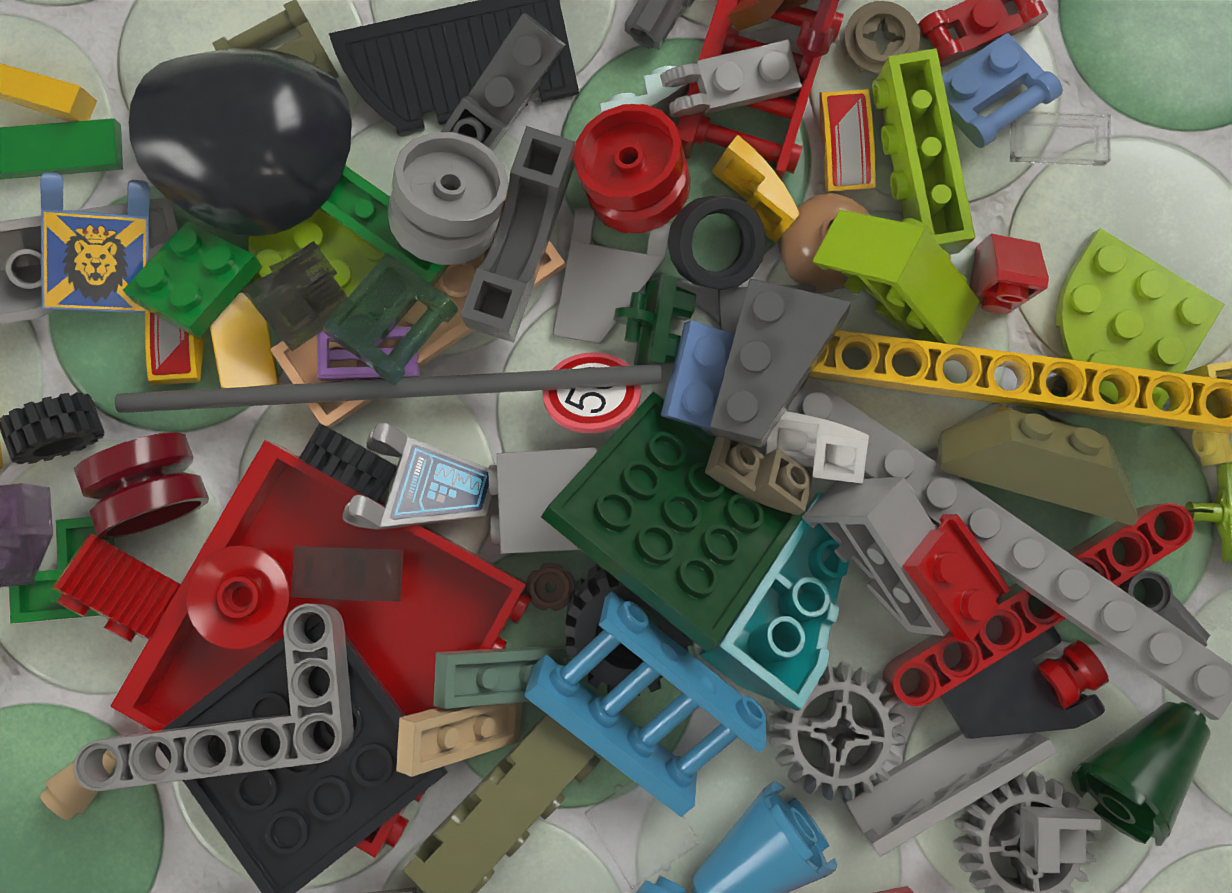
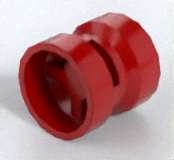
(1073, 673)

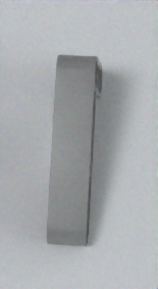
(242, 738)

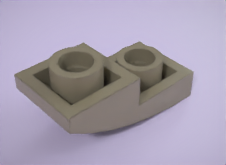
(767, 479)

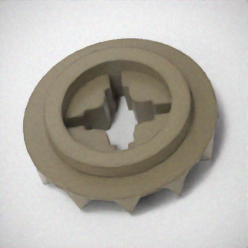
(897, 26)

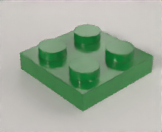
(192, 279)

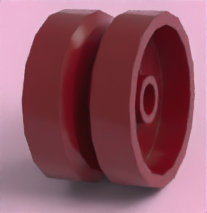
(141, 484)

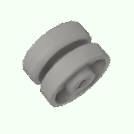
(446, 197)

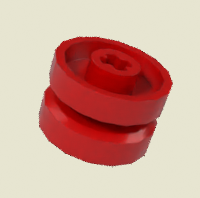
(632, 168)

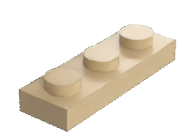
(454, 734)

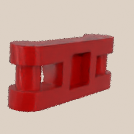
(977, 25)

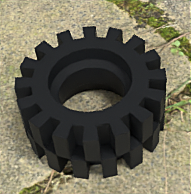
(51, 428)
(348, 462)

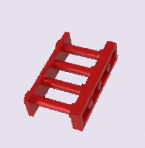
(723, 40)

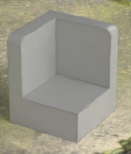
(1054, 836)

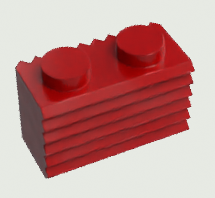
(116, 588)

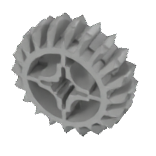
(877, 738)
(982, 839)

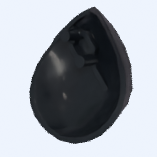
(242, 137)

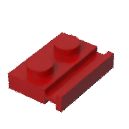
(956, 577)

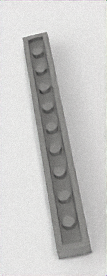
(1039, 564)

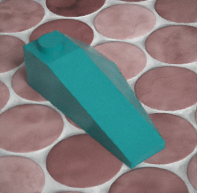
(786, 622)

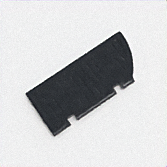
(440, 54)

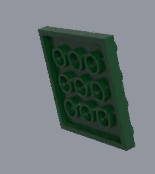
(668, 525)

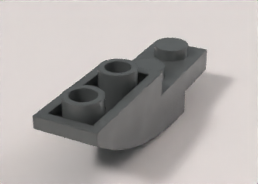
(506, 83)

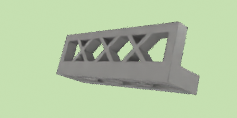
(941, 784)

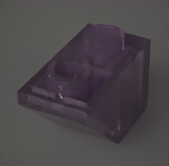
(24, 532)

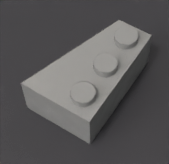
(879, 530)

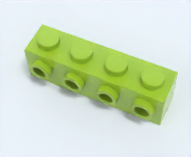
(923, 147)

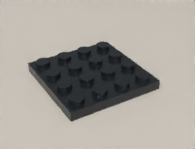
(302, 817)

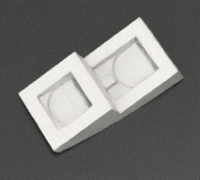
(827, 446)

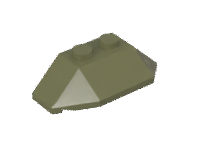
(1039, 460)

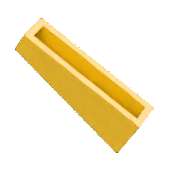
(45, 94)

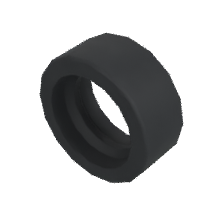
(751, 247)

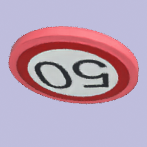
(592, 408)

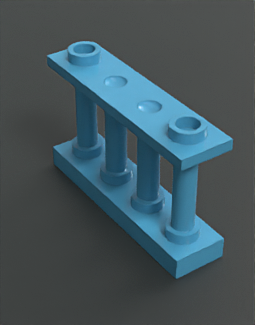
(633, 747)

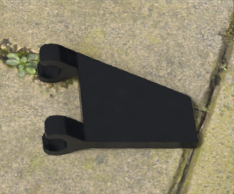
(1016, 698)

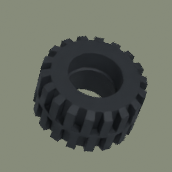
(582, 627)

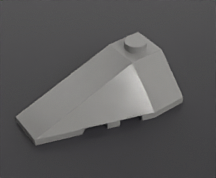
(22, 257)

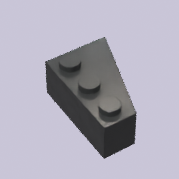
(771, 355)

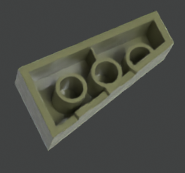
(500, 810)

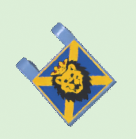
(91, 254)

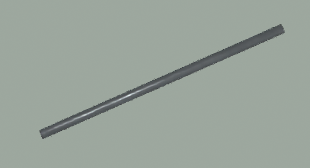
(384, 390)

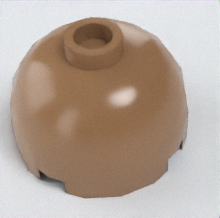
(805, 235)

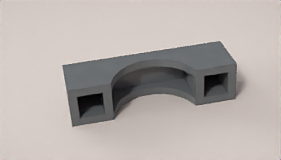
(529, 215)

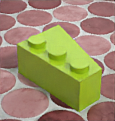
(903, 272)

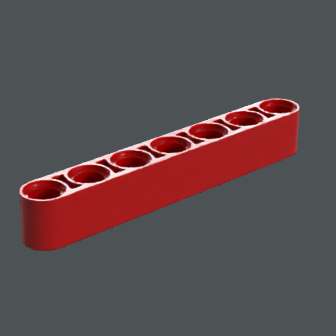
(1019, 625)

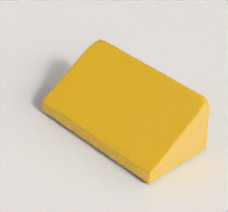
(243, 346)

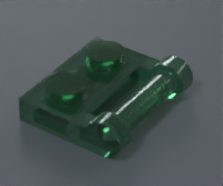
(378, 307)

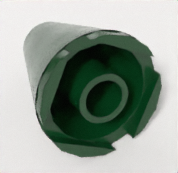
(1146, 772)

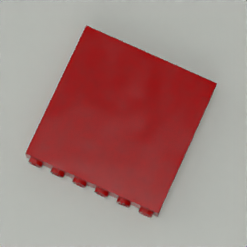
(282, 502)

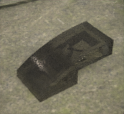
(347, 573)

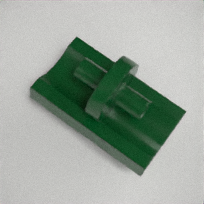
(650, 319)

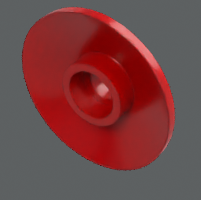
(214, 602)

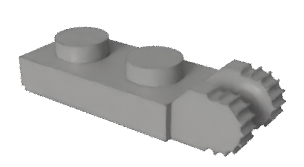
(735, 79)

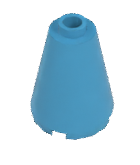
(767, 850)

